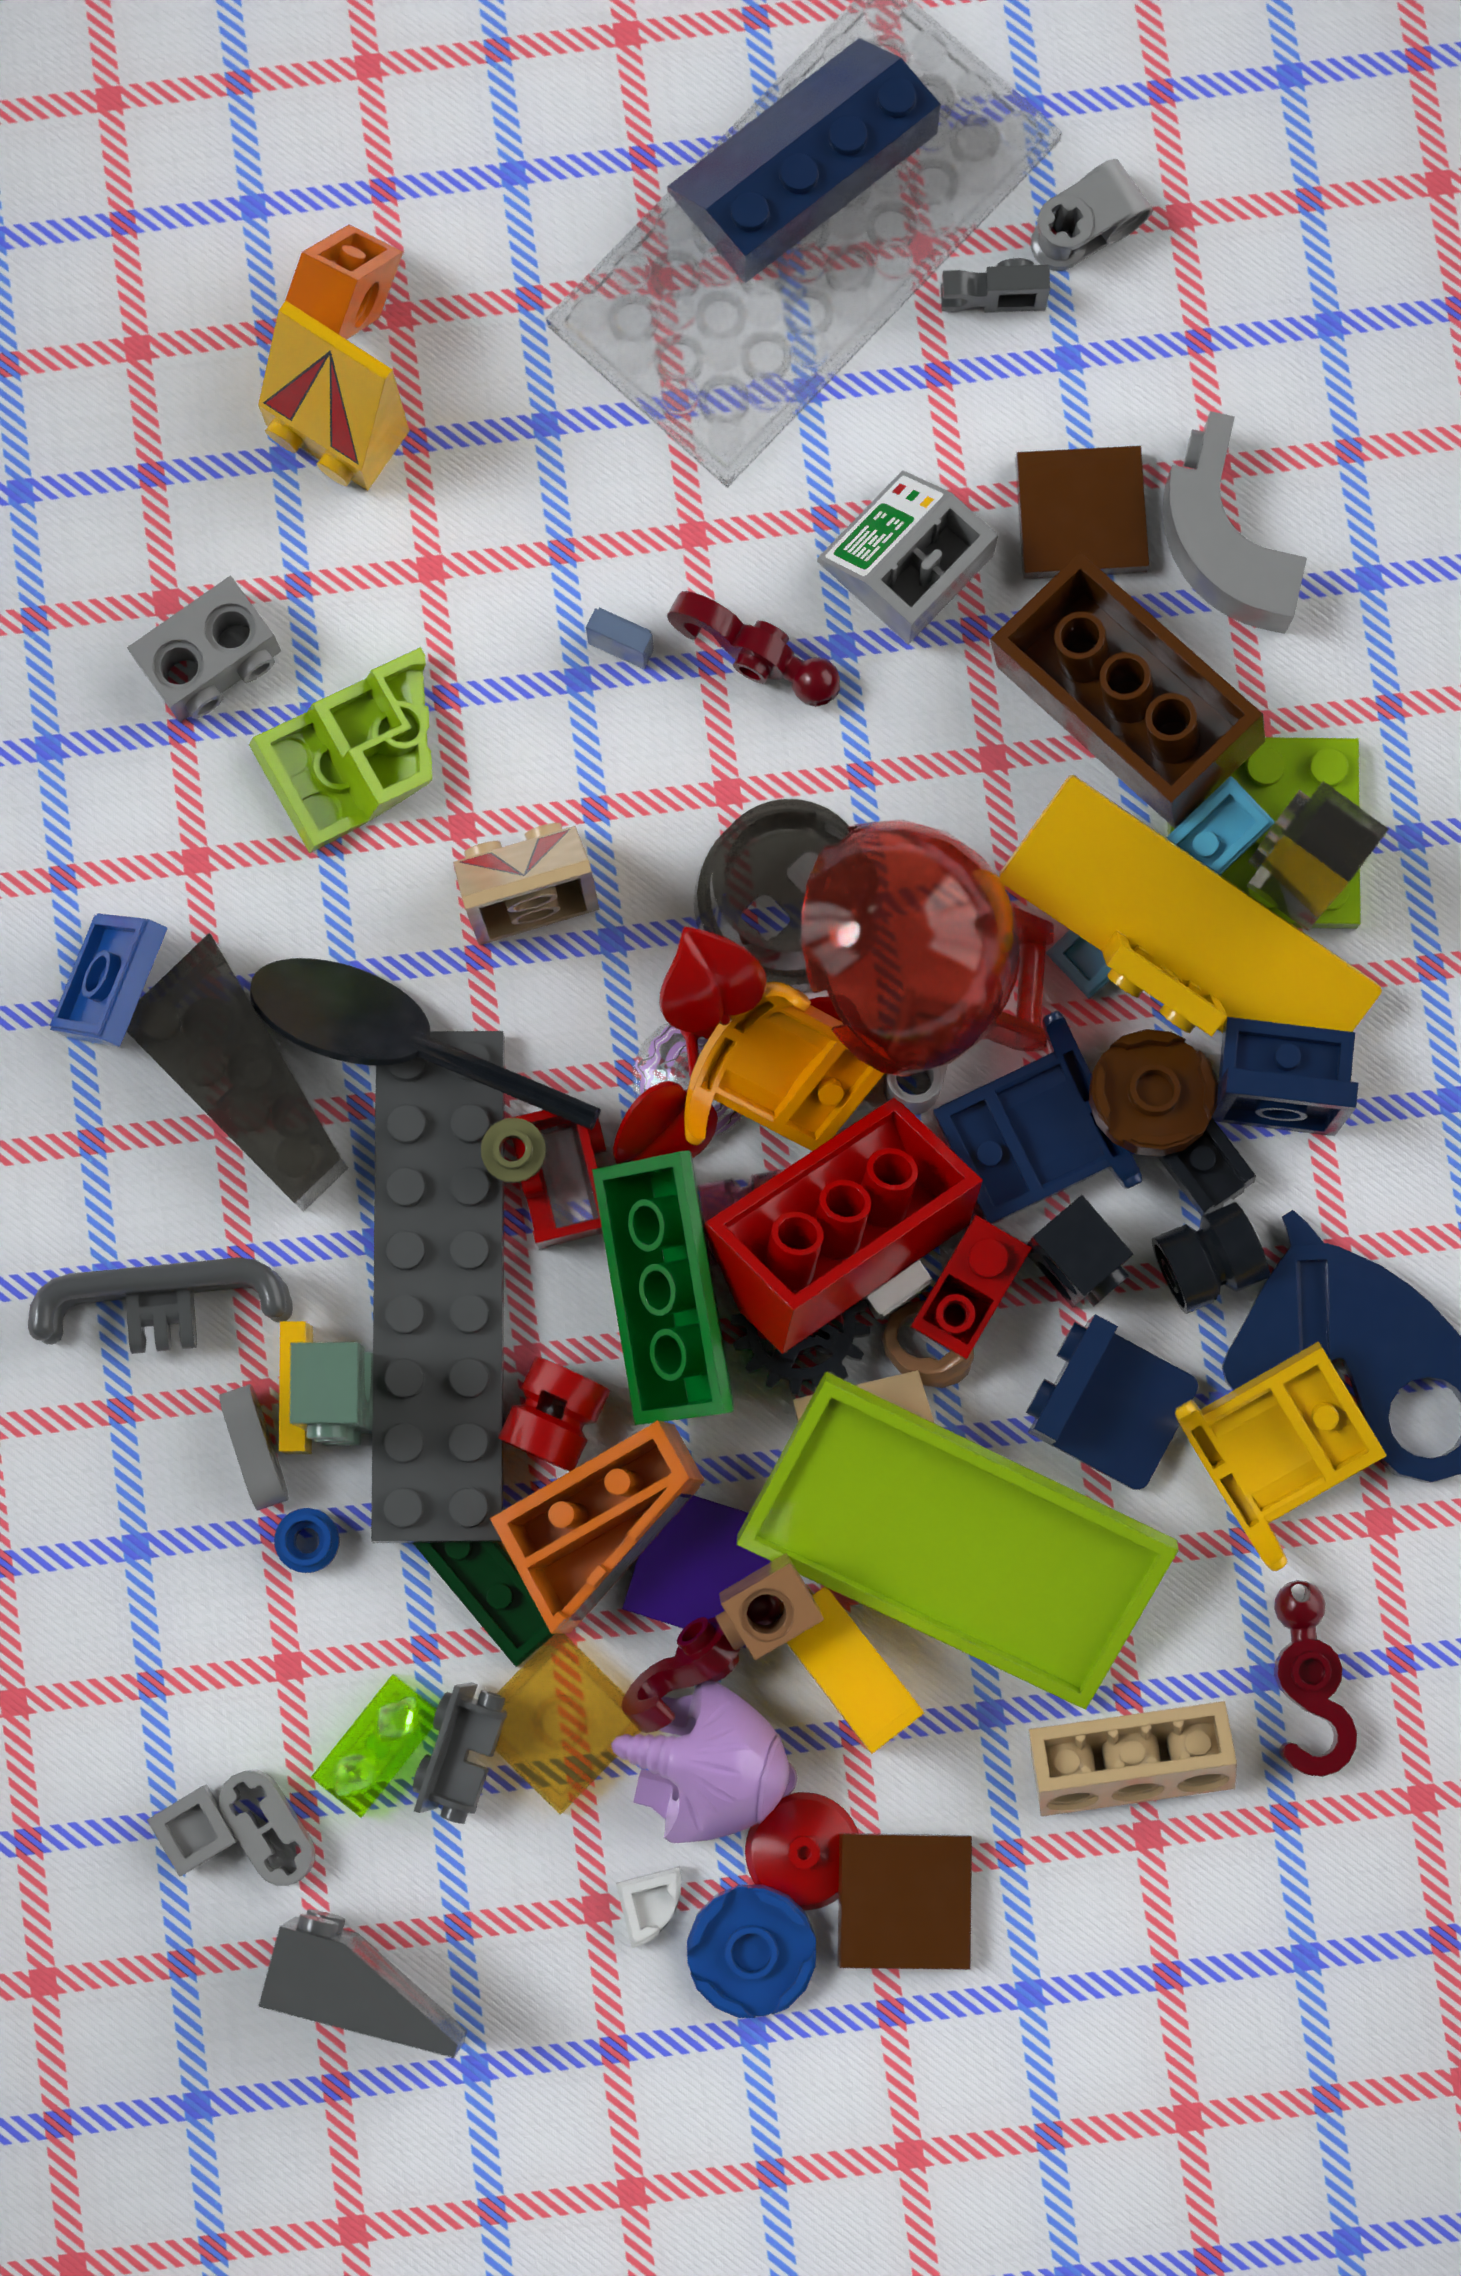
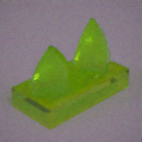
(376, 1746)

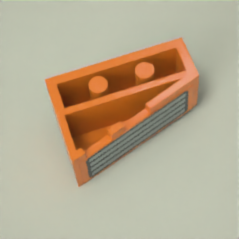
(596, 1521)

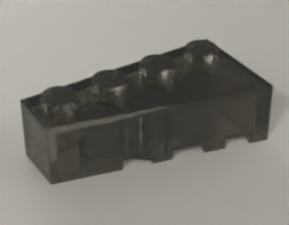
(1313, 853)
(226, 1060)

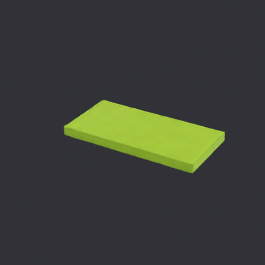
(957, 1541)

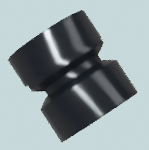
(1215, 1255)

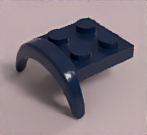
(1034, 1130)

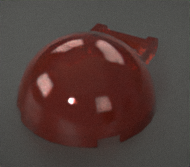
(920, 948)

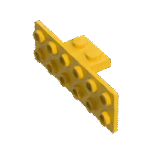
(1177, 923)

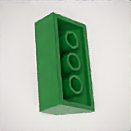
(663, 1289)

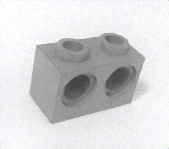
(195, 637)

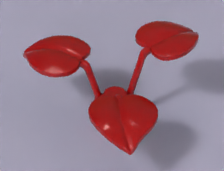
(701, 989)

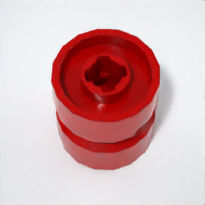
(546, 1436)

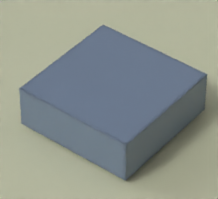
(620, 637)

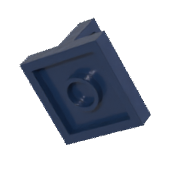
(1285, 1077)

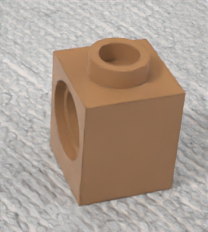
(776, 1579)

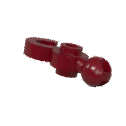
(757, 649)
(700, 1657)
(1308, 1676)

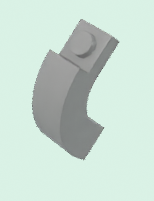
(1215, 559)

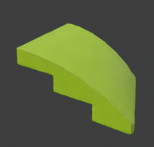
(351, 752)

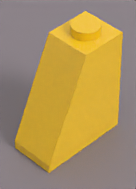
(854, 1675)

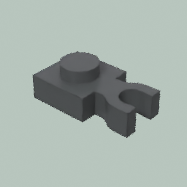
(1007, 287)

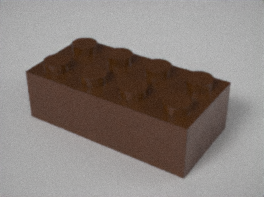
(1128, 690)

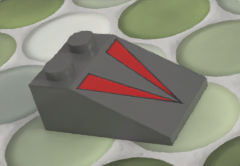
(348, 1984)

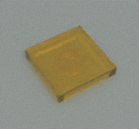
(561, 1721)

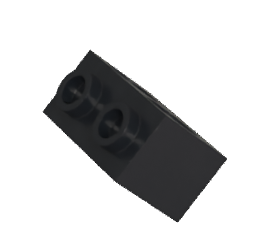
(1080, 1254)

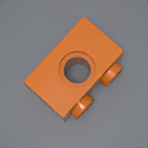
(344, 280)

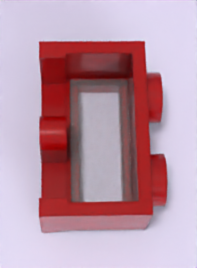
(563, 1191)

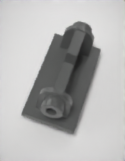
(462, 1727)

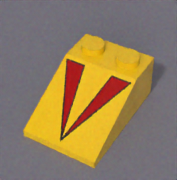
(330, 400)

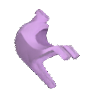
(717, 1774)

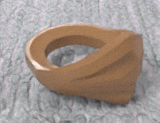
(933, 1372)

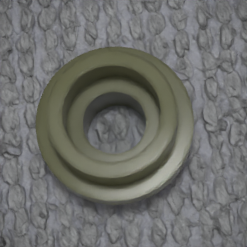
(527, 1165)

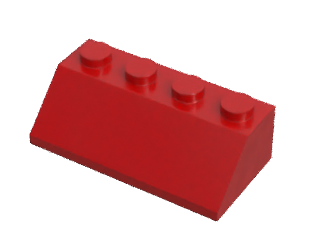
(841, 1223)

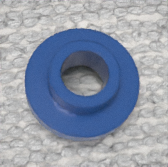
(287, 1534)

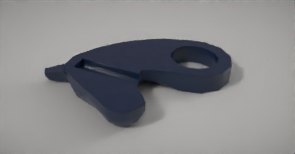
(1364, 1319)

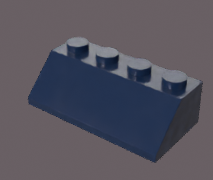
(807, 156)

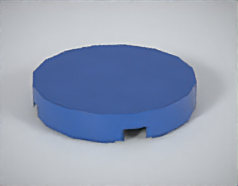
(751, 1951)

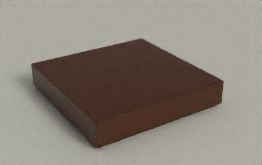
(1082, 504)
(904, 1901)

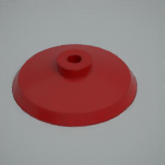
(799, 1848)

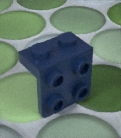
(1111, 1403)

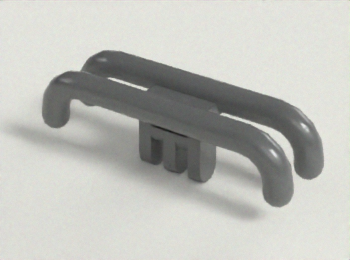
(156, 1297)

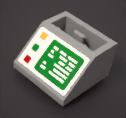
(910, 553)

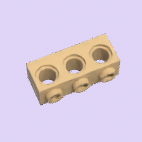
(1133, 1758)

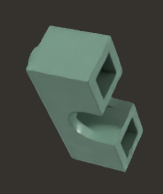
(331, 1391)

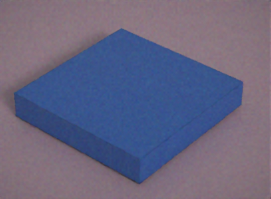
(108, 979)

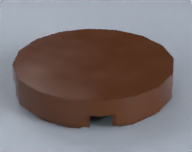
(1153, 1093)

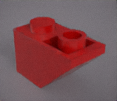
(971, 1287)

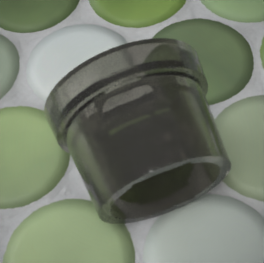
(754, 862)

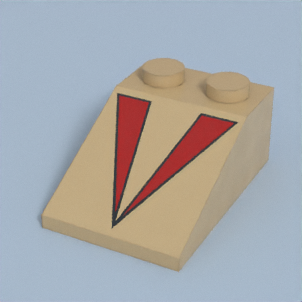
(526, 882)

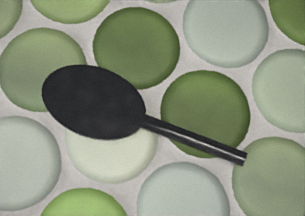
(373, 1022)

